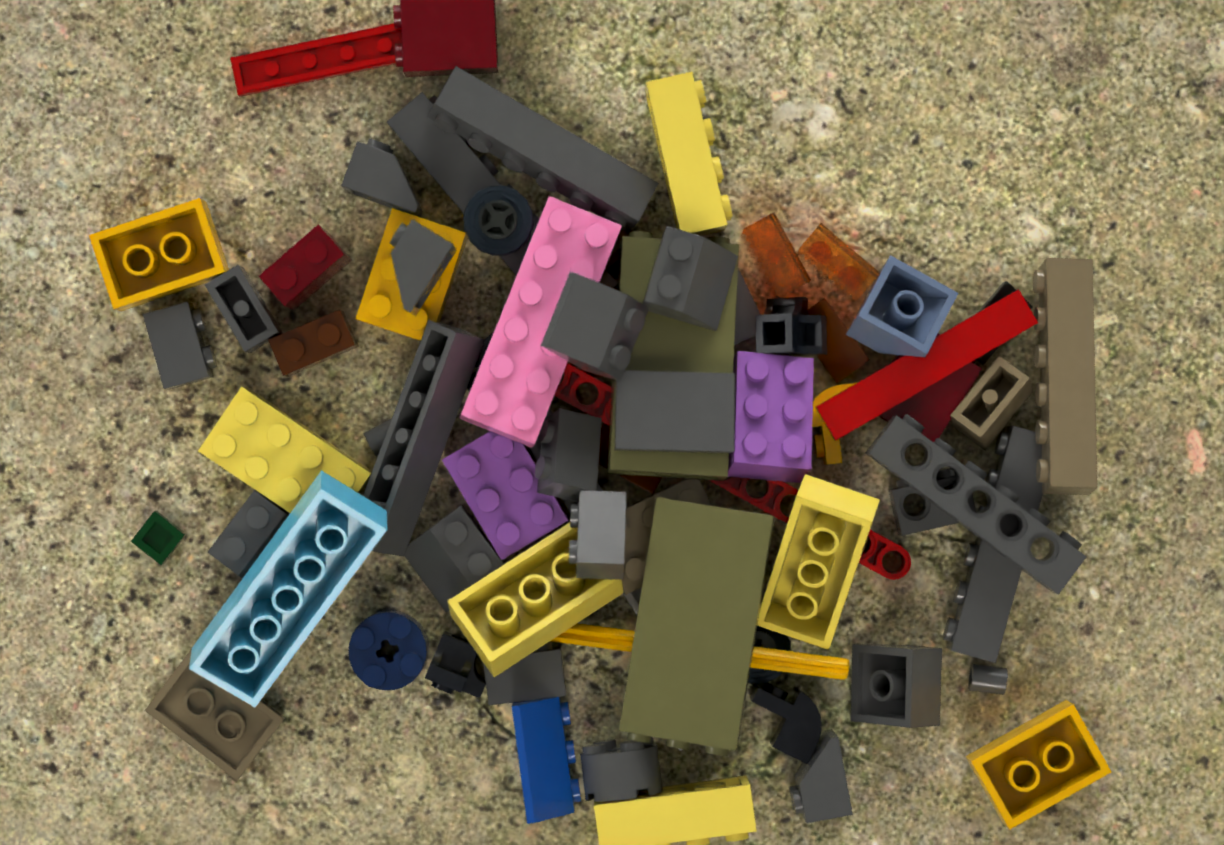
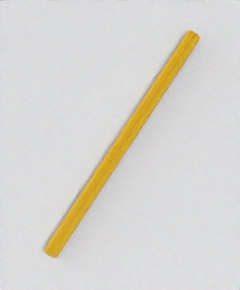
(762, 657)

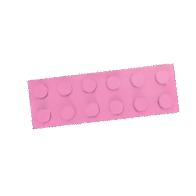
(516, 371)

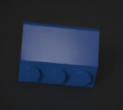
(545, 758)

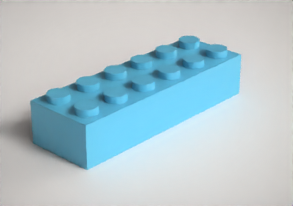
(288, 589)

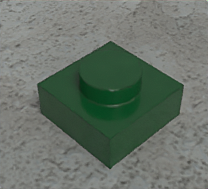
(158, 537)

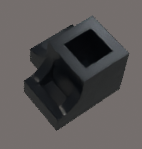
(790, 330)
(455, 667)

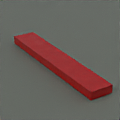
(315, 60)
(913, 374)

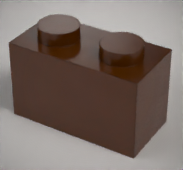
(313, 343)

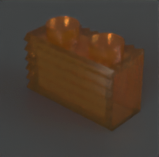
(775, 256)
(837, 263)

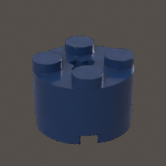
(377, 669)

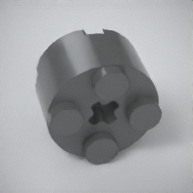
(620, 771)

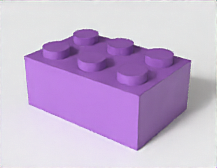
(772, 417)
(502, 492)

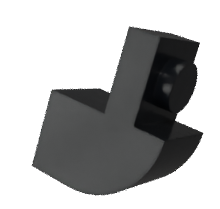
(800, 723)

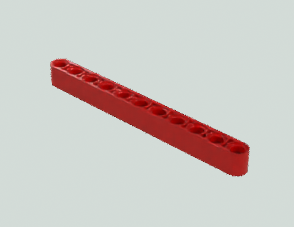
(769, 502)

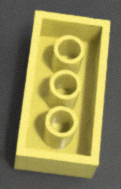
(686, 156)
(276, 451)
(817, 561)
(528, 602)
(679, 814)

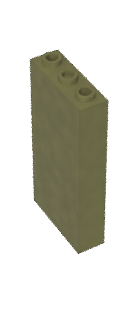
(671, 347)
(696, 625)

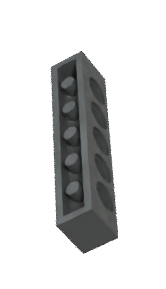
(1064, 553)

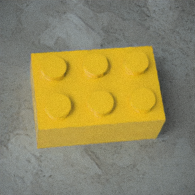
(159, 254)
(382, 299)
(1038, 764)

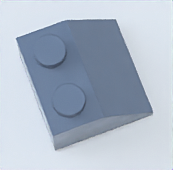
(902, 311)

